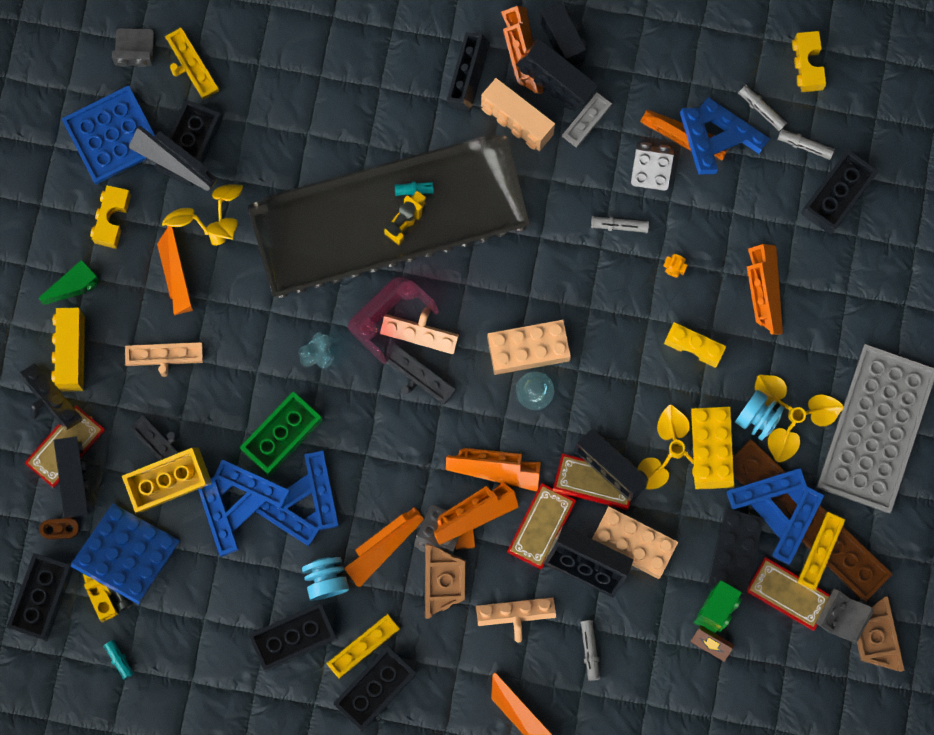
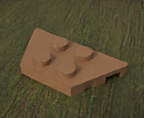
(442, 580)
(879, 639)

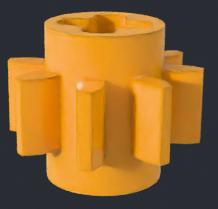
(675, 265)

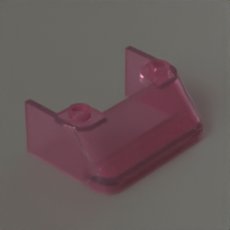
(363, 322)

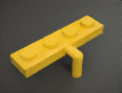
(190, 64)

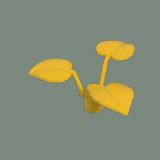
(217, 231)
(822, 408)
(670, 425)

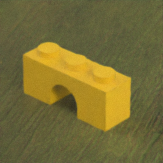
(809, 77)
(113, 201)
(688, 340)

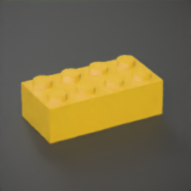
(68, 349)
(712, 448)
(167, 479)

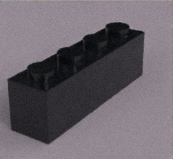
(468, 71)
(611, 465)

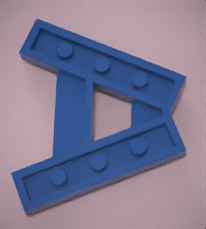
(735, 132)
(314, 483)
(759, 497)
(225, 522)

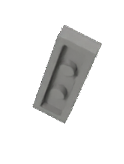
(586, 120)

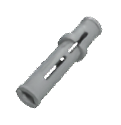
(766, 111)
(806, 144)
(619, 224)
(591, 659)

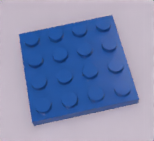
(104, 134)
(125, 553)

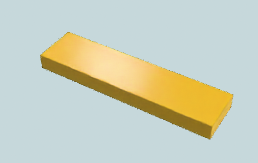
(821, 551)
(363, 646)

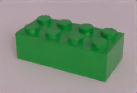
(281, 434)
(718, 607)

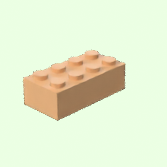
(517, 115)
(528, 347)
(643, 544)

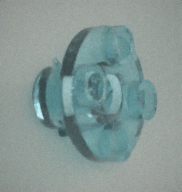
(317, 352)
(535, 390)

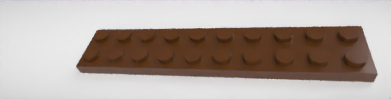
(848, 558)

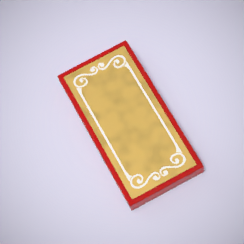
(44, 459)
(582, 481)
(540, 526)
(781, 591)

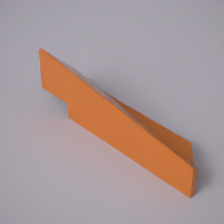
(518, 39)
(672, 129)
(174, 272)
(765, 287)
(496, 467)
(475, 511)
(381, 546)
(515, 709)

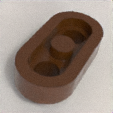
(60, 529)

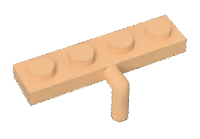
(419, 332)
(163, 355)
(515, 613)

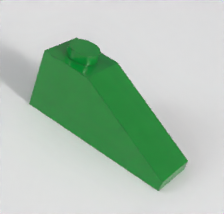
(73, 283)

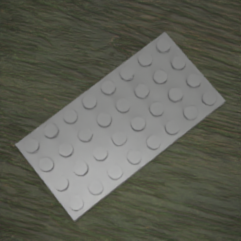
(877, 429)

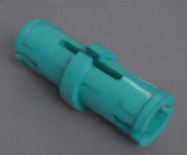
(411, 188)
(118, 659)

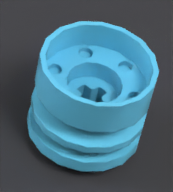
(760, 415)
(325, 577)

